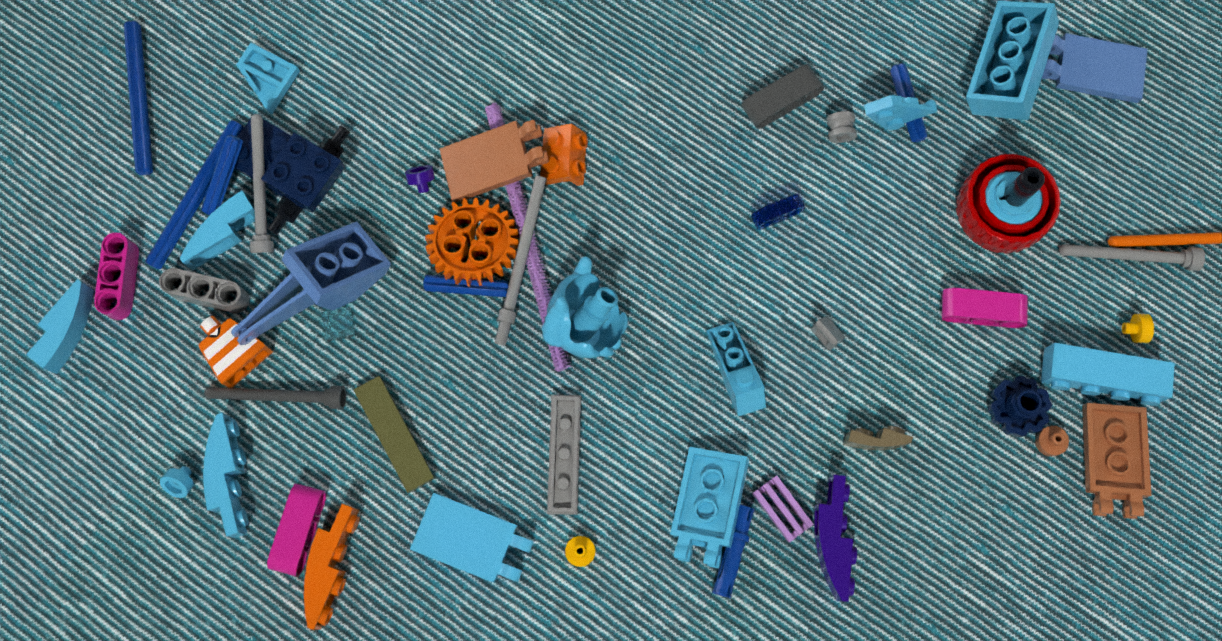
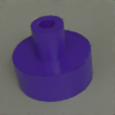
(420, 176)

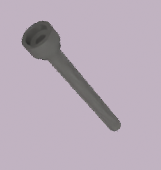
(333, 397)

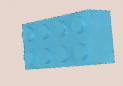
(1013, 59)

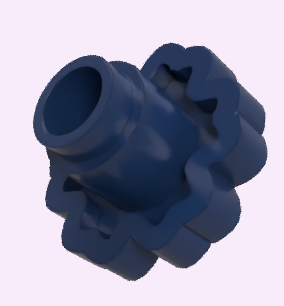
(1019, 406)

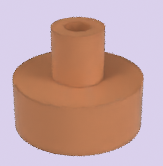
(1052, 441)

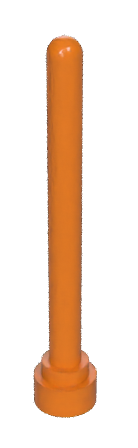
(1165, 239)

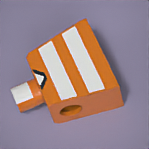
(226, 356)

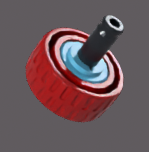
(1008, 203)

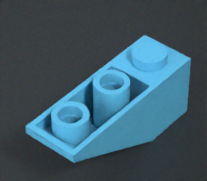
(737, 369)

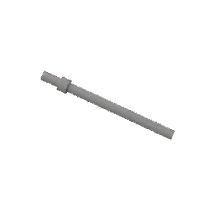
(507, 315)

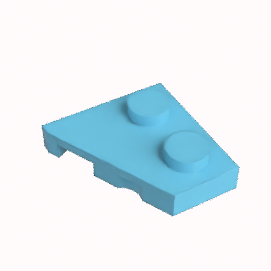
(267, 75)
(895, 110)

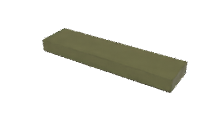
(394, 434)

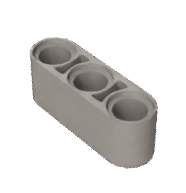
(192, 285)

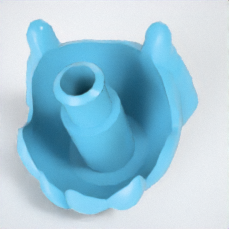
(584, 316)

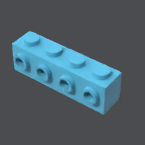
(1107, 373)

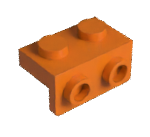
(566, 154)

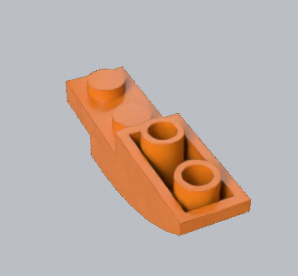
(322, 578)

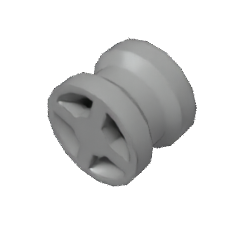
(841, 127)

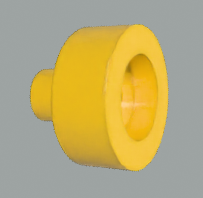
(1140, 328)
(585, 557)

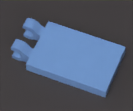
(1097, 67)

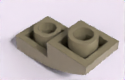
(886, 439)

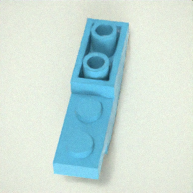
(221, 464)

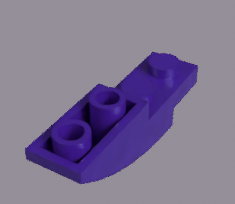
(833, 551)

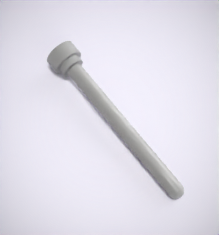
(261, 241)
(1190, 259)

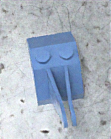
(331, 272)

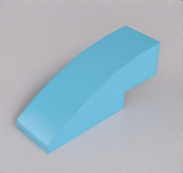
(219, 231)
(63, 328)

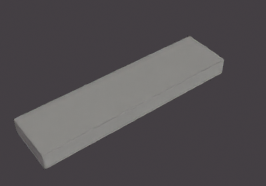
(564, 455)

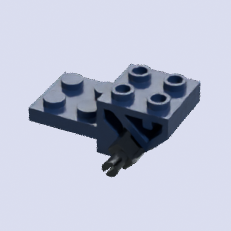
(293, 169)

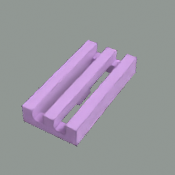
(807, 523)

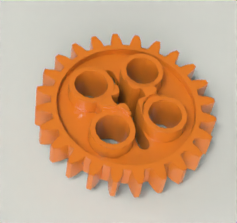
(448, 235)

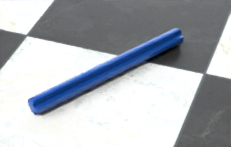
(138, 98)
(190, 202)

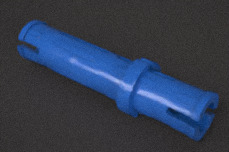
(732, 556)

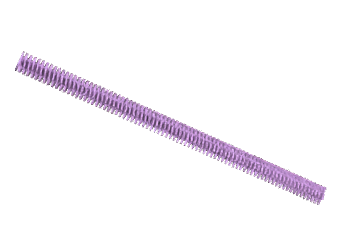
(534, 266)

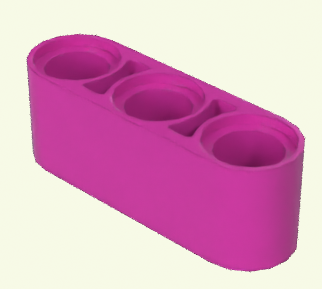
(109, 266)
(984, 307)
(296, 530)

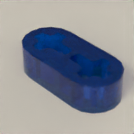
(778, 212)

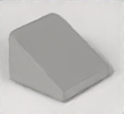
(827, 333)

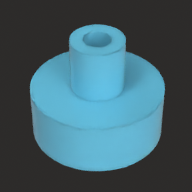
(177, 482)

